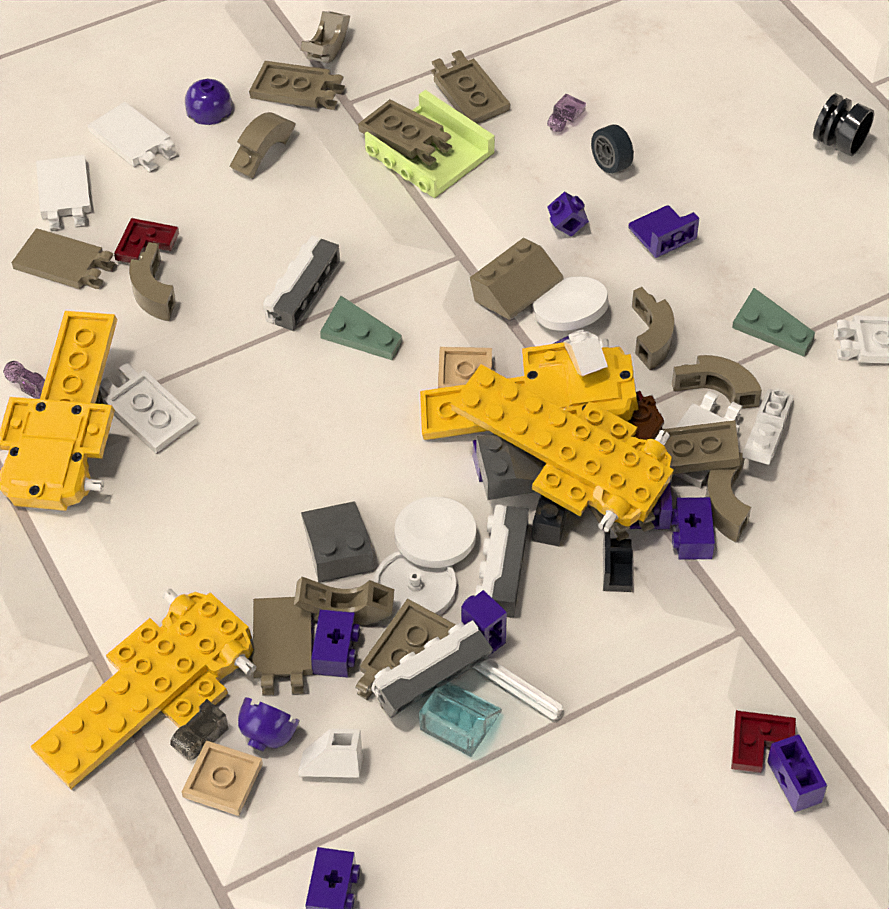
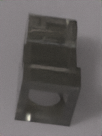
(207, 725)

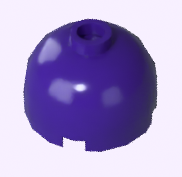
(208, 101)
(265, 725)

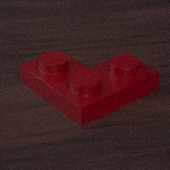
(138, 235)
(752, 733)

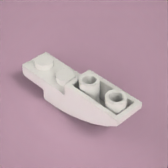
(768, 426)

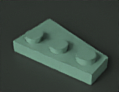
(773, 324)
(360, 330)

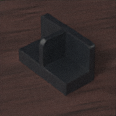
(617, 564)

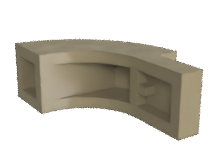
(328, 38)
(258, 139)
(151, 295)
(656, 342)
(720, 375)
(728, 512)
(368, 602)

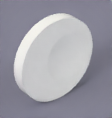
(572, 304)
(435, 532)
(423, 585)

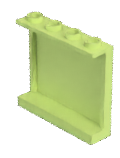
(469, 148)

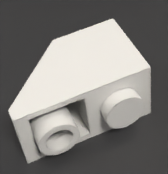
(585, 352)
(333, 755)

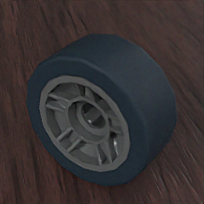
(612, 148)

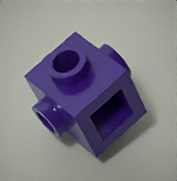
(567, 213)

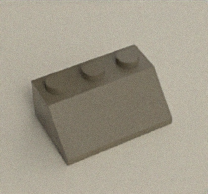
(515, 279)

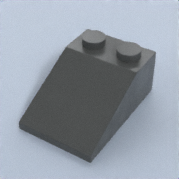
(505, 467)
(338, 541)

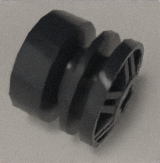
(843, 124)

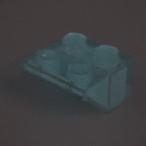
(457, 717)

